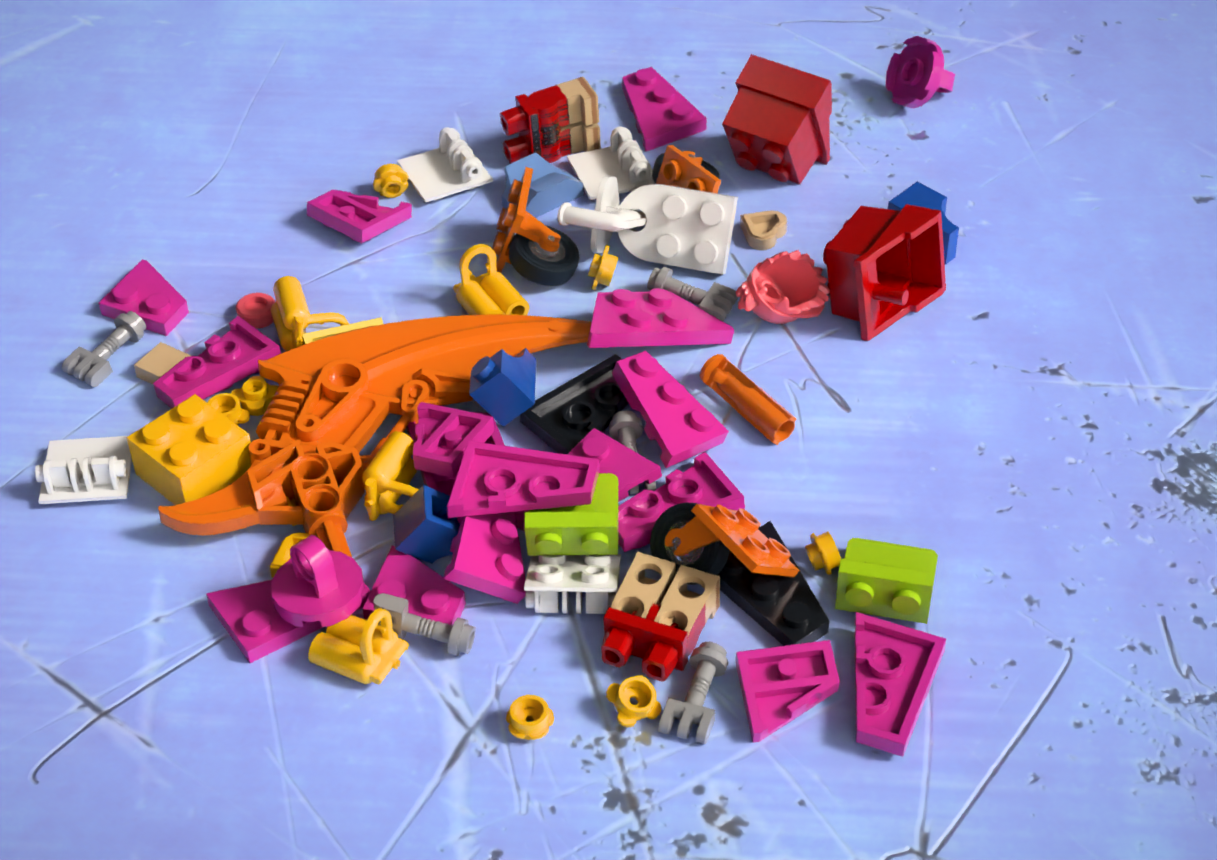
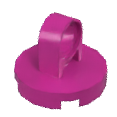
(918, 73)
(317, 585)

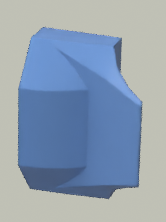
(548, 185)

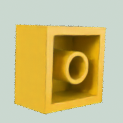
(190, 451)

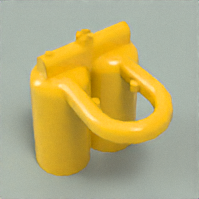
(488, 292)
(292, 313)
(389, 475)
(359, 647)

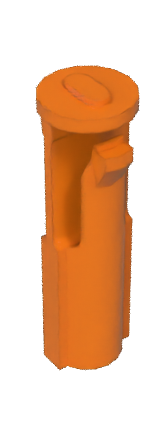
(748, 399)

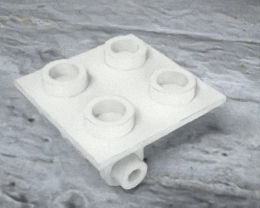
(621, 160)
(445, 169)
(85, 470)
(572, 573)

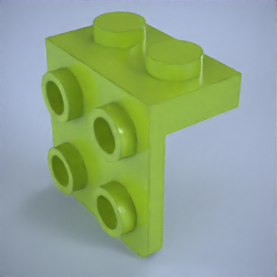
(579, 528)
(886, 580)

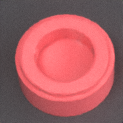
(256, 309)

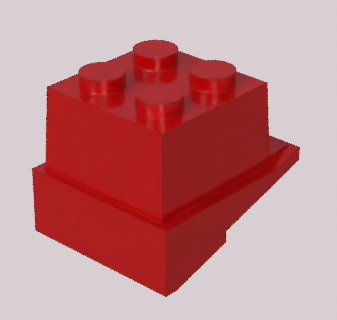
(779, 120)
(885, 265)

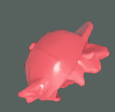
(784, 289)

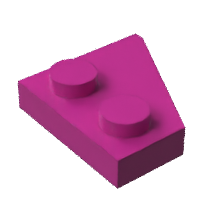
(356, 215)
(148, 296)
(443, 437)
(422, 587)
(784, 683)

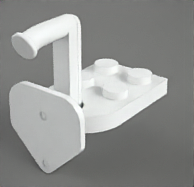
(680, 224)

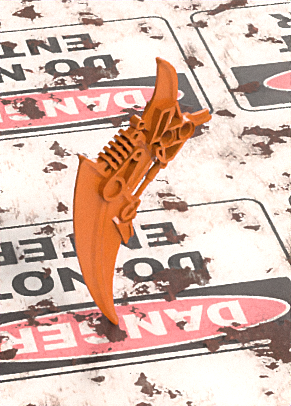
(336, 399)

